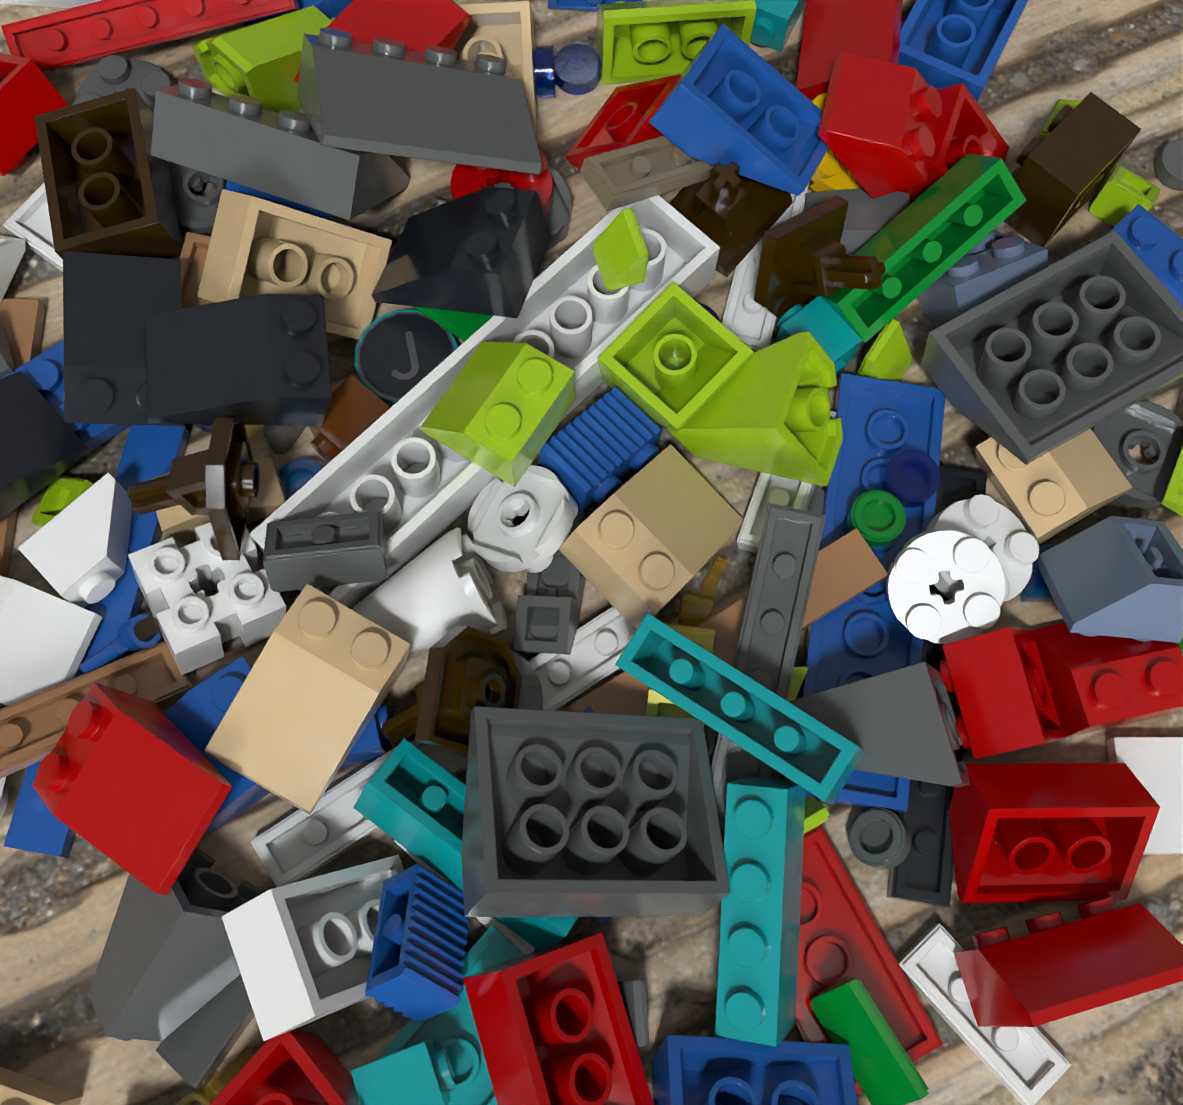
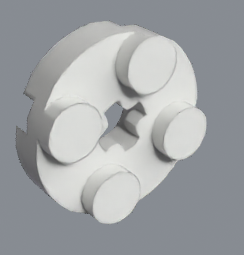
(1002, 534)
(538, 537)
(972, 606)

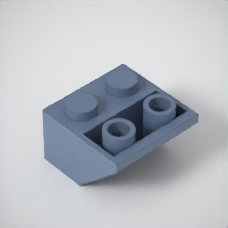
(981, 274)
(1119, 580)

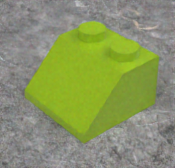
(673, 358)
(503, 407)

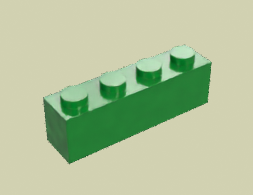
(929, 239)

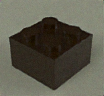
(1068, 166)

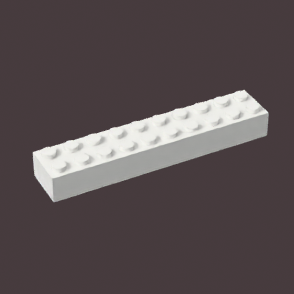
(567, 317)

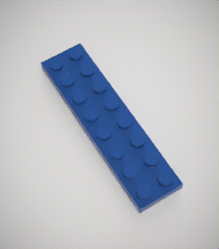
(864, 633)

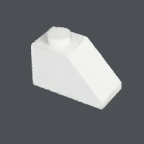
(85, 544)

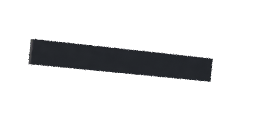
(928, 868)

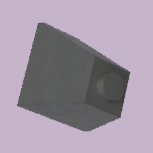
(898, 721)
(167, 952)

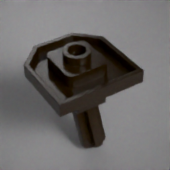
(731, 211)
(808, 260)
(210, 484)
(461, 673)

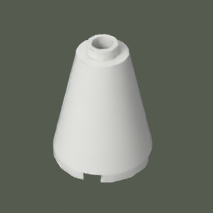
(436, 593)

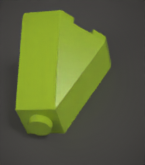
(261, 58)
(773, 415)

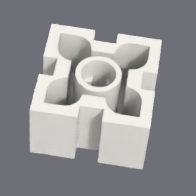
(197, 624)

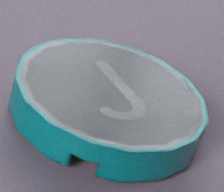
(400, 352)

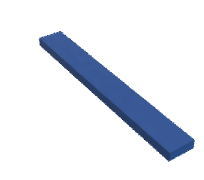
(145, 456)

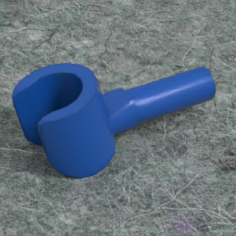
(124, 642)

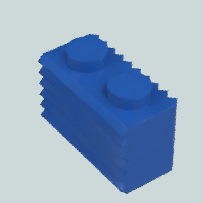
(602, 448)
(418, 945)

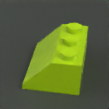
(663, 36)

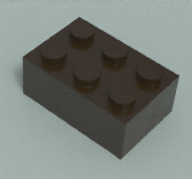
(104, 182)

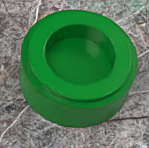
(877, 517)

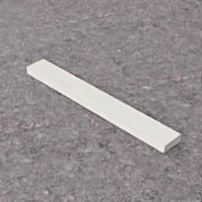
(311, 841)

